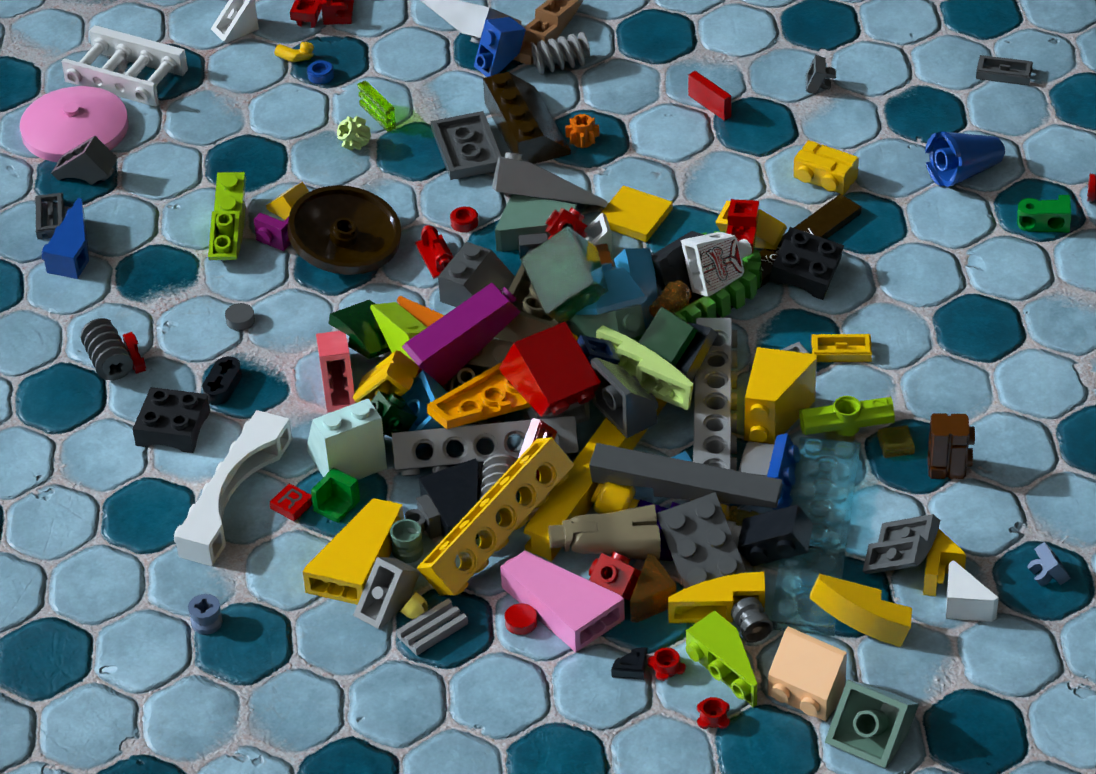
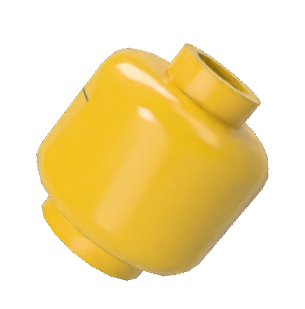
(613, 497)

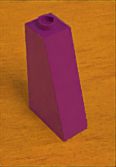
(462, 333)

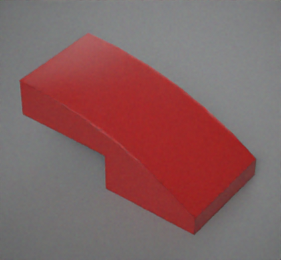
(743, 220)

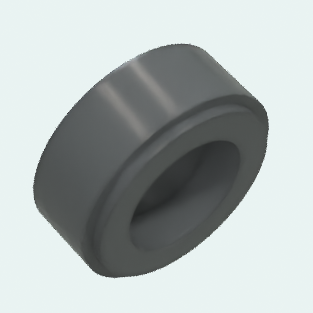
(239, 316)

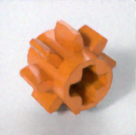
(582, 131)

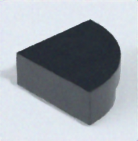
(631, 665)

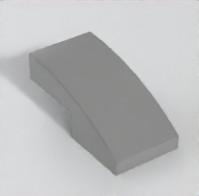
(756, 458)

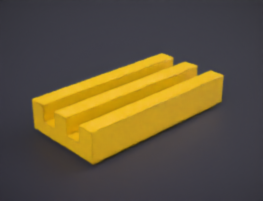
(842, 347)

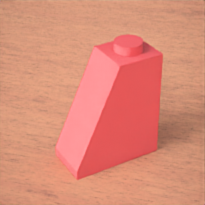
(335, 370)

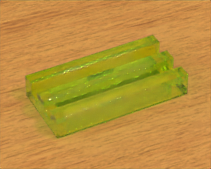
(377, 106)

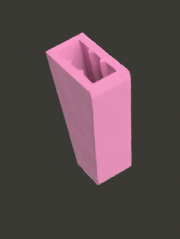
(563, 601)

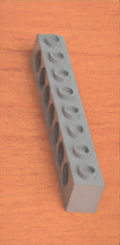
(715, 400)

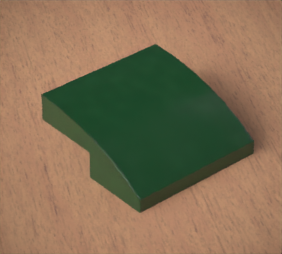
(362, 328)

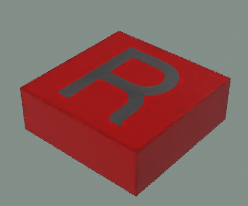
(291, 502)

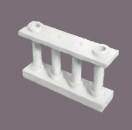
(128, 48)

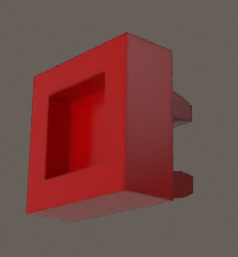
(305, 11)

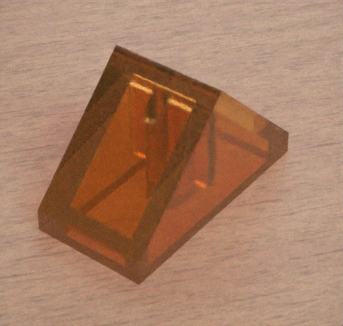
(651, 590)

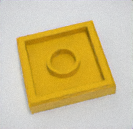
(636, 213)

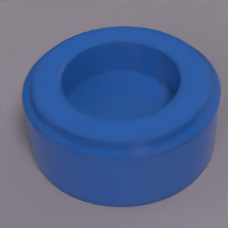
(320, 72)

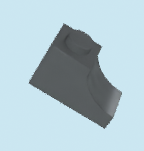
(87, 161)

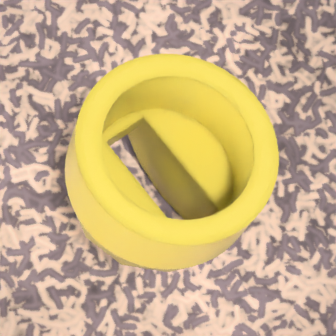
(415, 606)

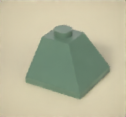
(871, 722)

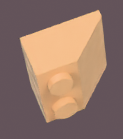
(807, 674)

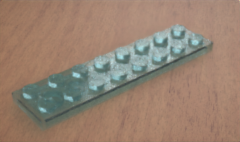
(826, 495)

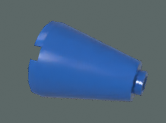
(961, 156)

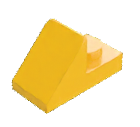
(938, 559)

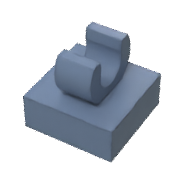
(1050, 566)

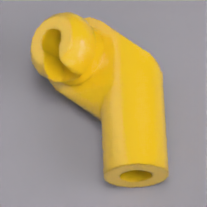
(295, 55)

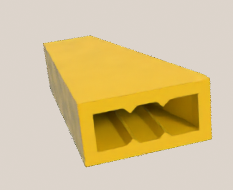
(347, 560)

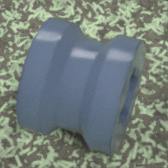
(205, 614)

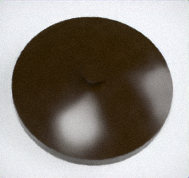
(344, 230)

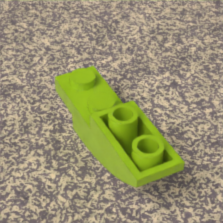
(228, 216)

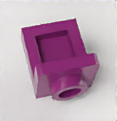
(272, 231)

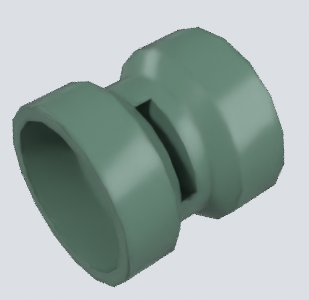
(406, 540)

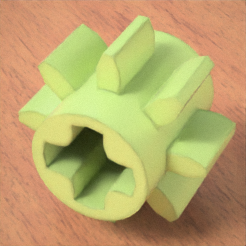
(353, 133)

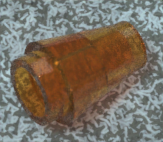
(673, 298)

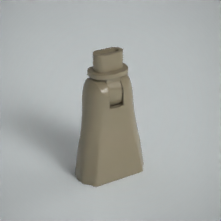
(626, 532)

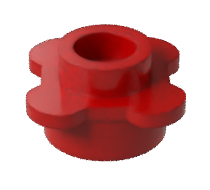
(666, 663)
(713, 713)

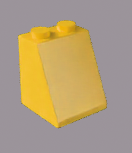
(776, 391)

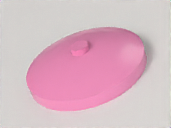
(71, 117)

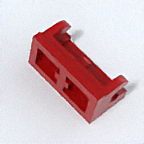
(337, 11)

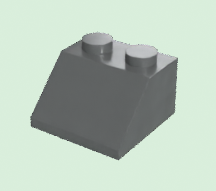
(470, 272)
(623, 399)

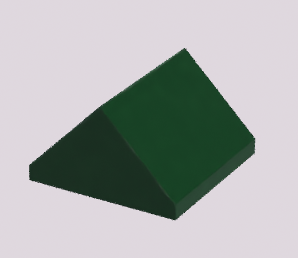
(668, 336)

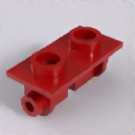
(433, 250)

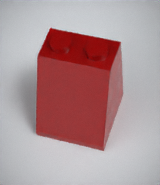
(550, 370)

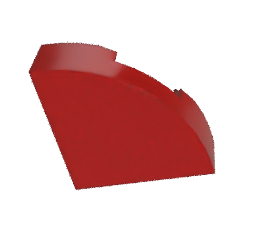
(131, 346)

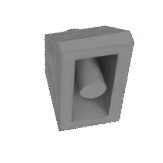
(386, 591)

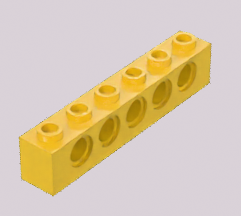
(440, 565)

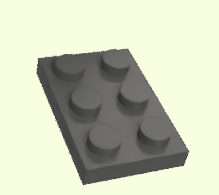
(466, 144)
(700, 540)

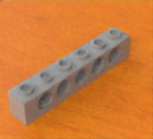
(407, 442)

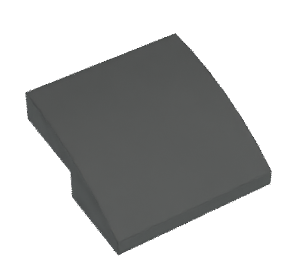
(901, 544)

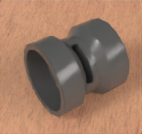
(751, 618)

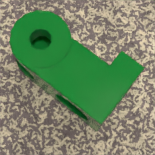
(1045, 215)

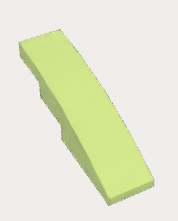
(650, 369)

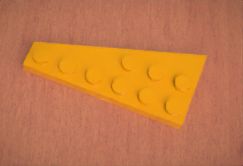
(477, 400)

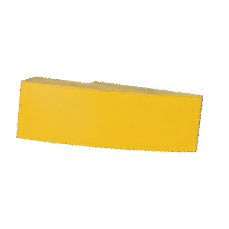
(715, 594)
(862, 609)

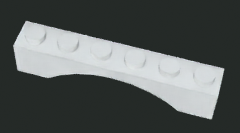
(260, 444)

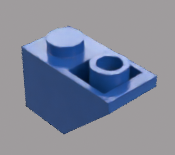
(498, 45)

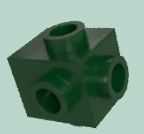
(394, 413)

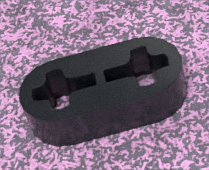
(228, 382)

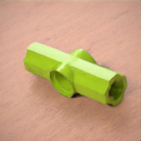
(846, 416)

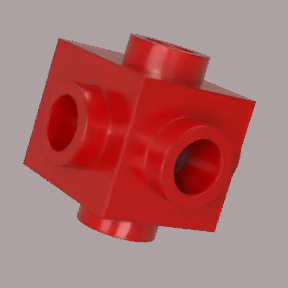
(558, 219)
(614, 574)

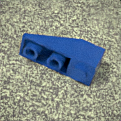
(68, 248)

